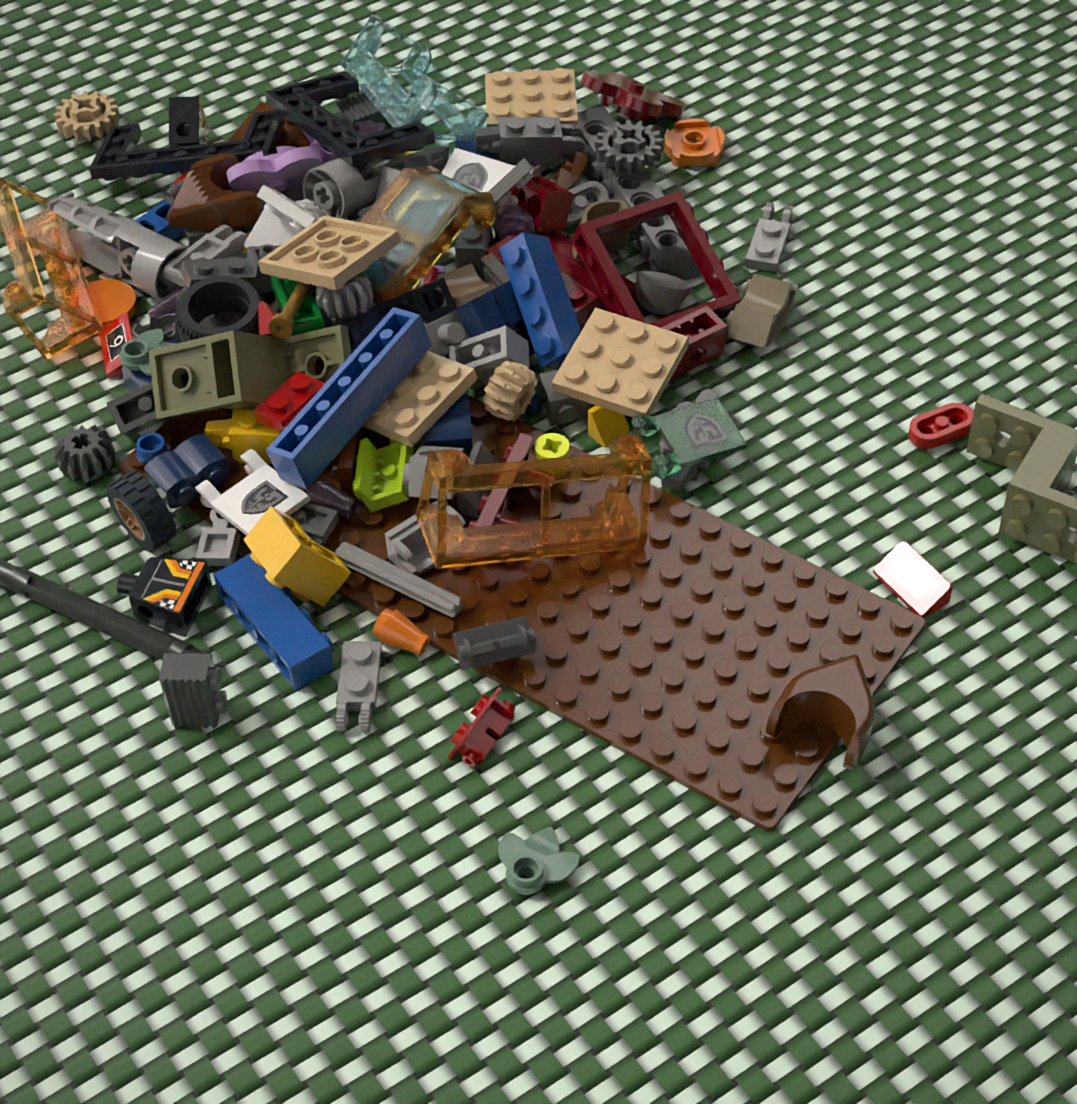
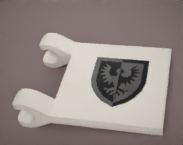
(478, 172)
(253, 496)

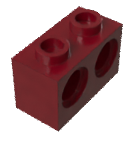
(545, 203)

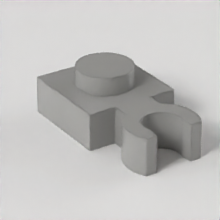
(219, 543)

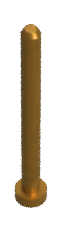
(282, 324)

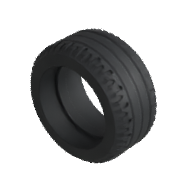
(215, 296)

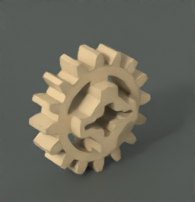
(86, 115)

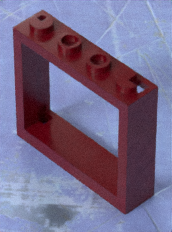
(611, 285)

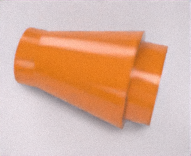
(398, 631)

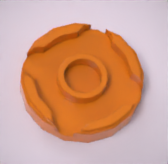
(113, 299)

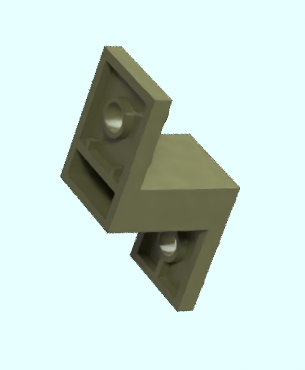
(239, 368)
(1044, 462)

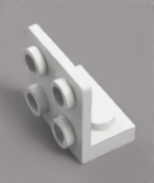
(279, 219)

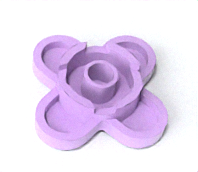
(278, 170)

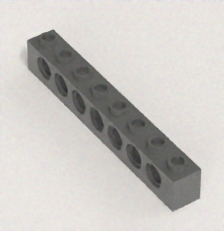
(655, 238)

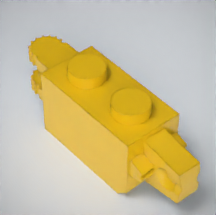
(241, 434)

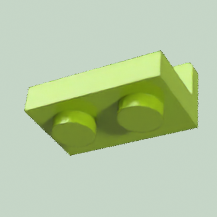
(380, 474)

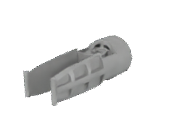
(348, 189)
(121, 245)

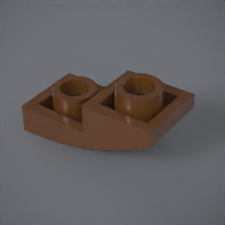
(569, 171)

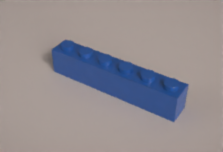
(349, 398)

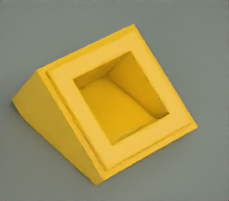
(606, 425)

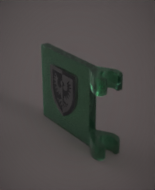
(692, 434)

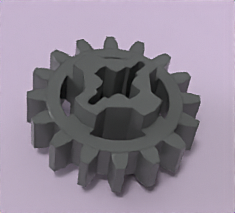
(629, 146)

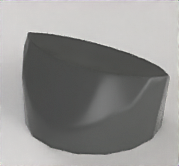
(661, 292)

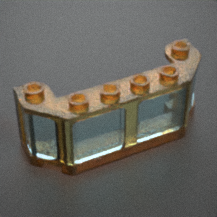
(429, 216)

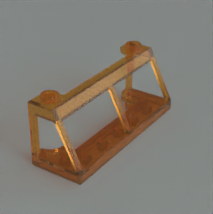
(73, 297)
(610, 529)

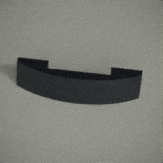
(426, 300)

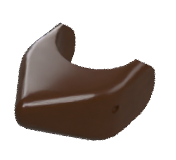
(206, 198)
(833, 697)

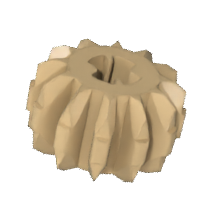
(509, 390)

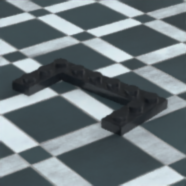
(303, 107)
(118, 159)

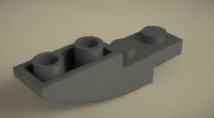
(243, 268)

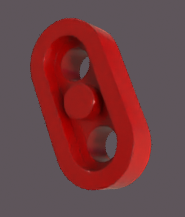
(940, 425)

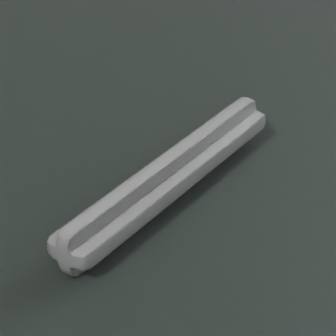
(400, 579)

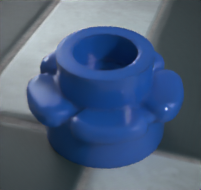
(150, 446)

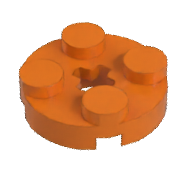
(705, 151)

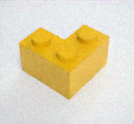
(294, 558)

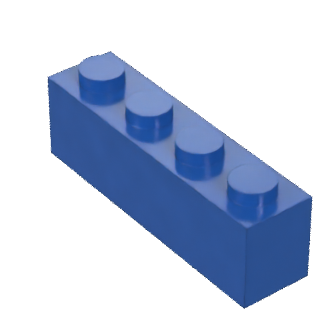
(541, 297)
(275, 622)

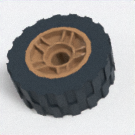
(141, 510)

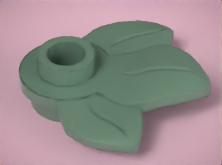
(135, 353)
(536, 857)

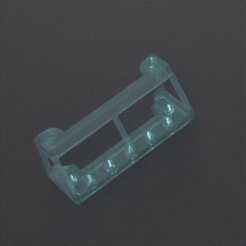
(426, 93)

